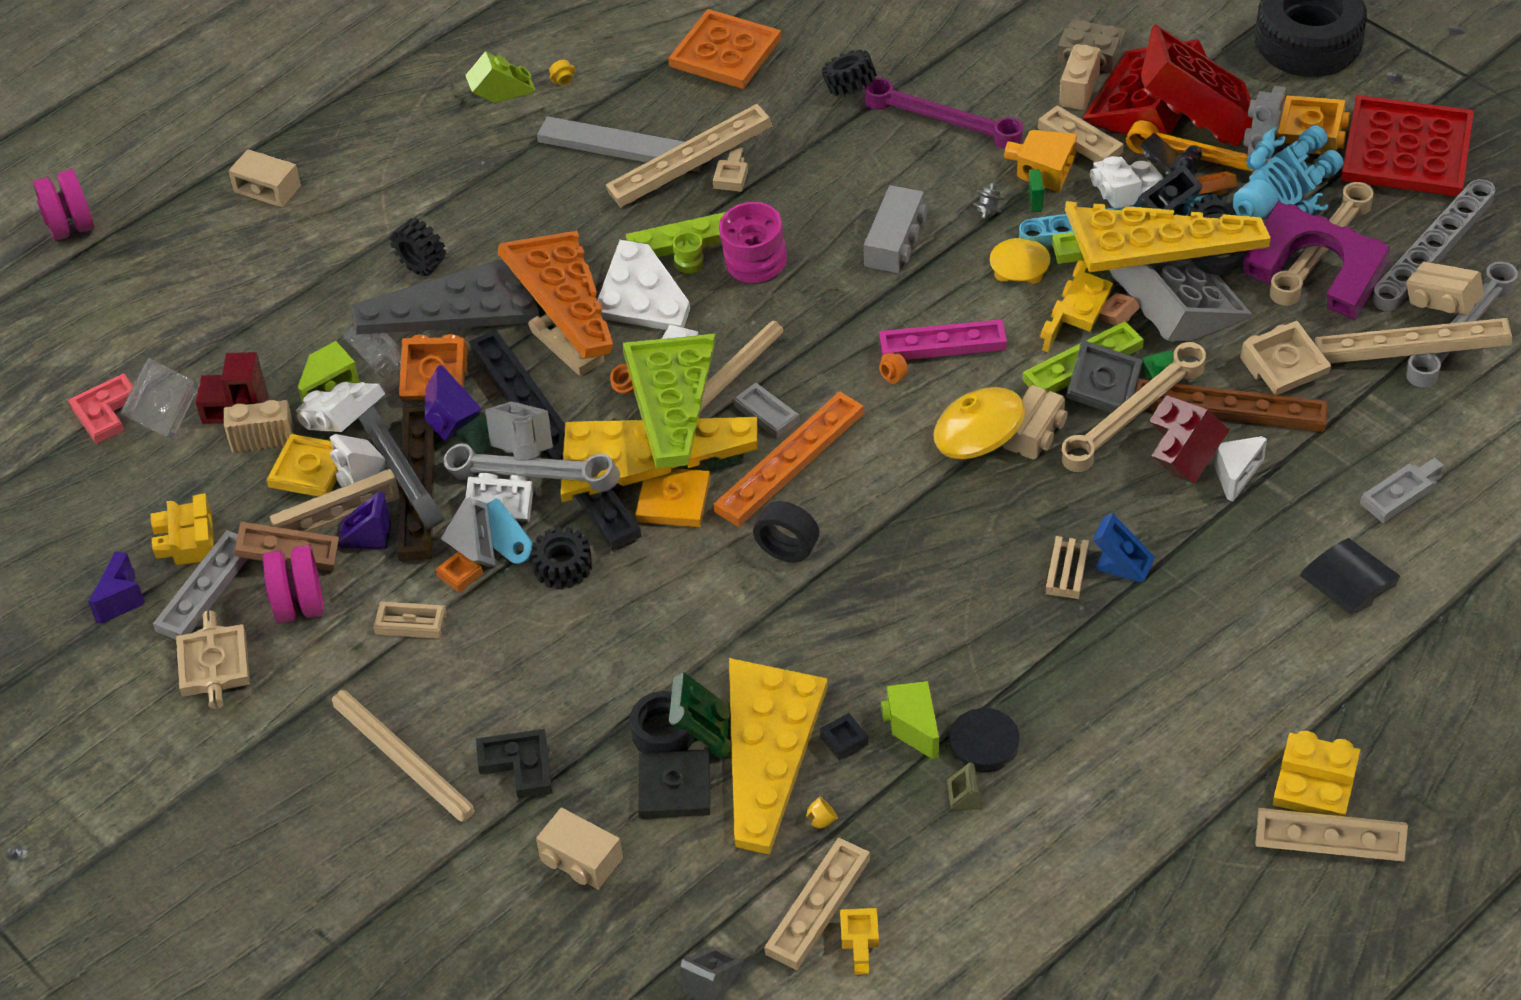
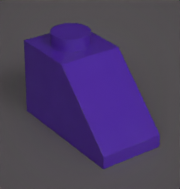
(448, 404)

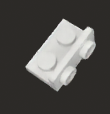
(513, 493)

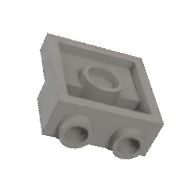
(1266, 115)

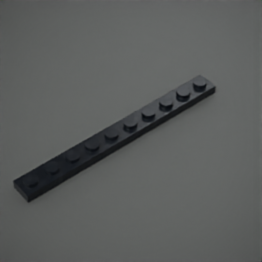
(517, 386)

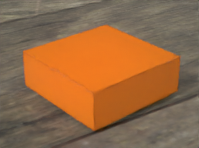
(459, 572)

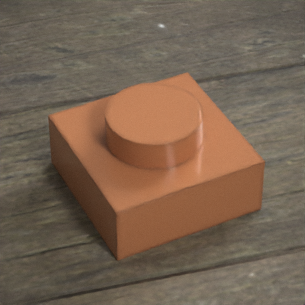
(1118, 309)

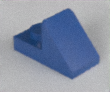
(1121, 551)

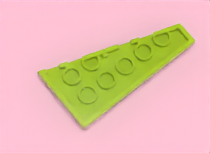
(669, 391)

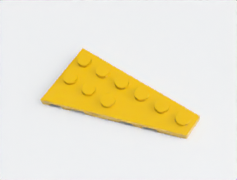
(1152, 235)
(630, 451)
(769, 736)

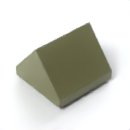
(965, 789)

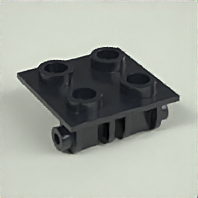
(1159, 151)

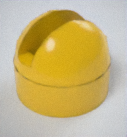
(821, 813)

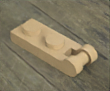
(561, 346)

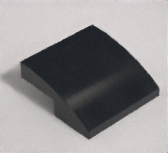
(1350, 576)

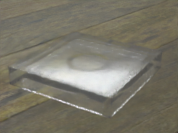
(160, 398)

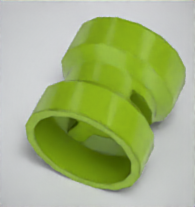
(688, 252)

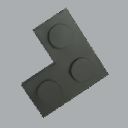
(520, 752)

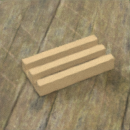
(1070, 547)
(409, 624)

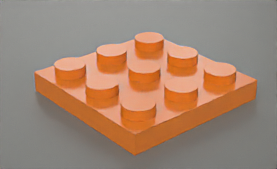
(725, 48)

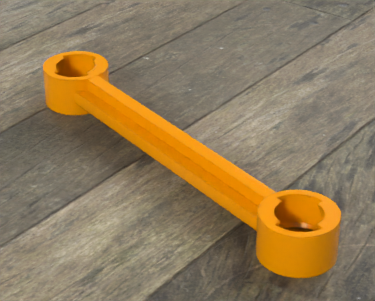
(1209, 152)

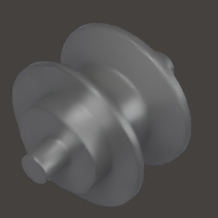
(988, 201)

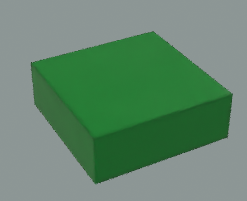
(1035, 191)

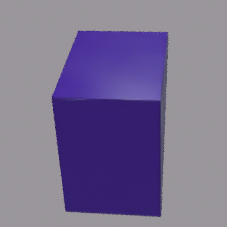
(366, 525)

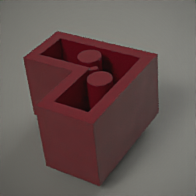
(239, 384)
(1189, 437)

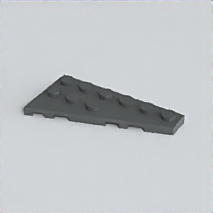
(467, 298)

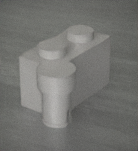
(519, 429)

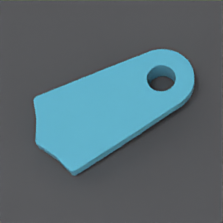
(507, 533)

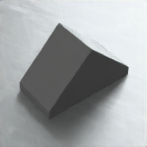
(709, 973)

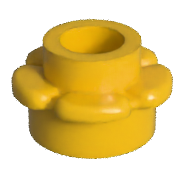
(562, 72)

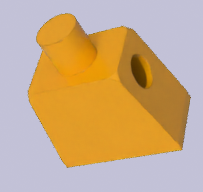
(1044, 151)

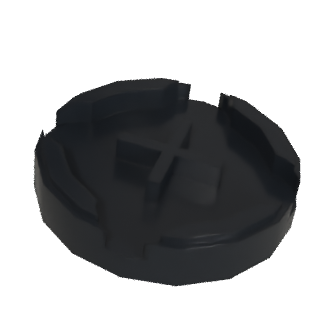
(984, 739)

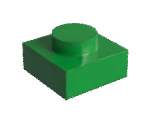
(1156, 363)

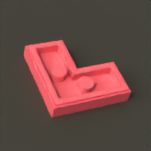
(97, 407)

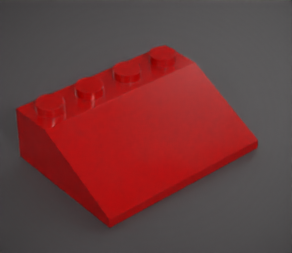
(1196, 87)
(1125, 102)

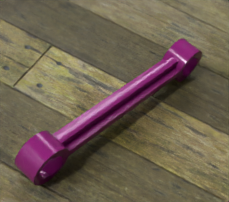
(881, 95)

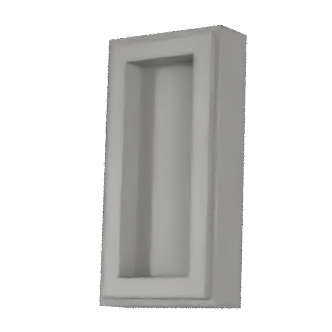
(770, 411)

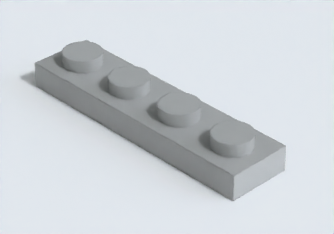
(201, 588)

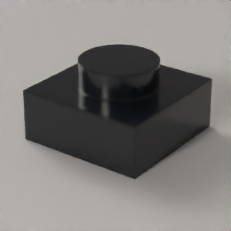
(844, 736)

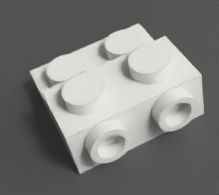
(1123, 182)
(337, 408)

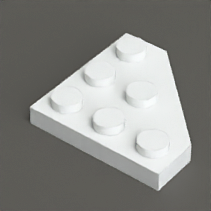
(641, 290)

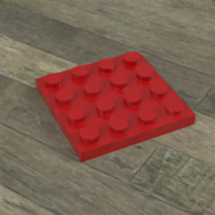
(1408, 145)

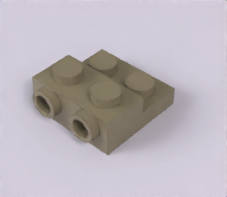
(1106, 38)

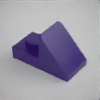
(116, 590)

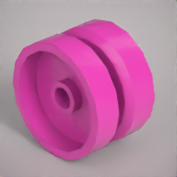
(59, 206)
(288, 585)

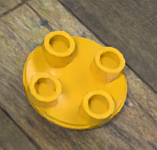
(1019, 260)

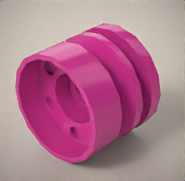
(753, 242)

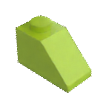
(326, 370)
(912, 716)

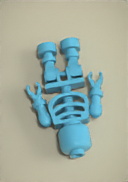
(1286, 174)

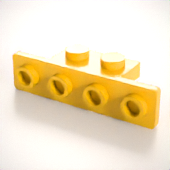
(1081, 304)

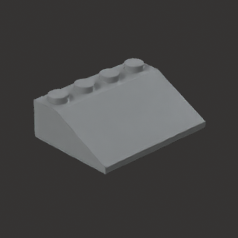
(1182, 298)

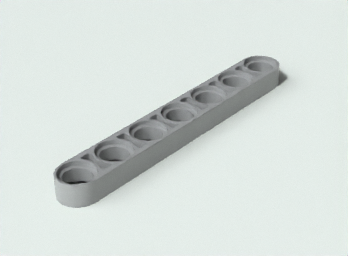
(1437, 233)

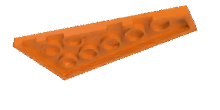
(563, 286)

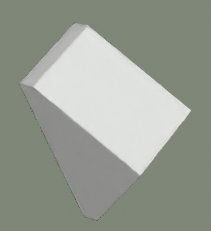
(1238, 462)

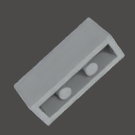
(894, 229)

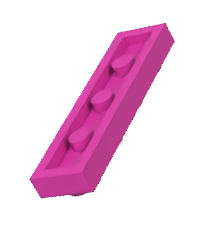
(944, 339)

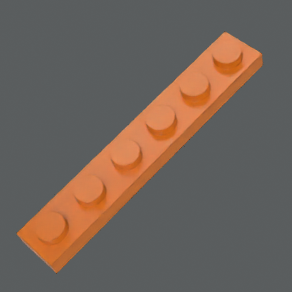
(788, 459)

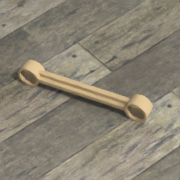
(1312, 255)
(1133, 406)

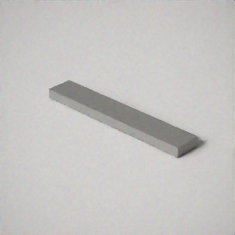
(605, 140)

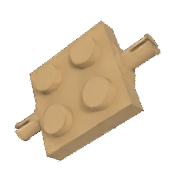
(212, 660)

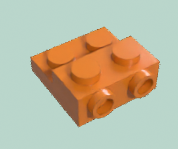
(423, 355)

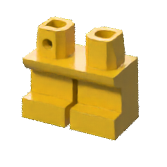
(188, 531)

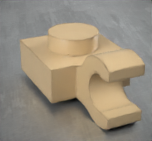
(731, 173)

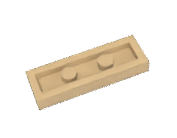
(1090, 140)

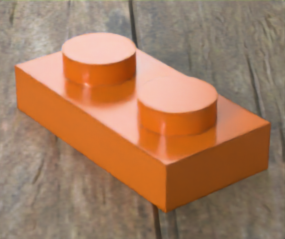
(1217, 183)

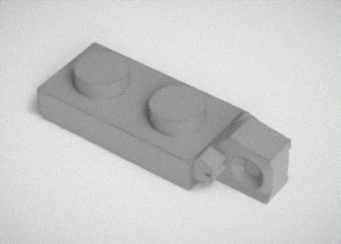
(1401, 489)

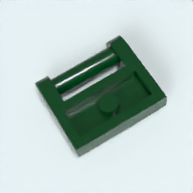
(700, 714)

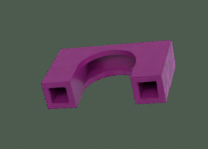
(1294, 229)

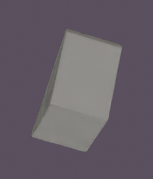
(471, 532)

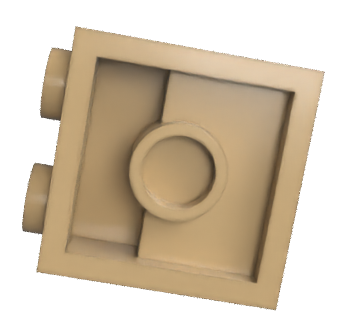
(1284, 358)

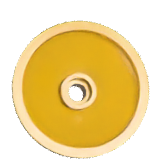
(978, 422)

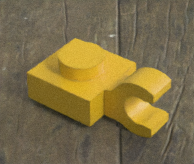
(859, 932)

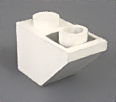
(355, 459)

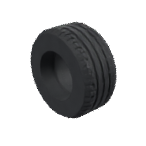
(1310, 35)

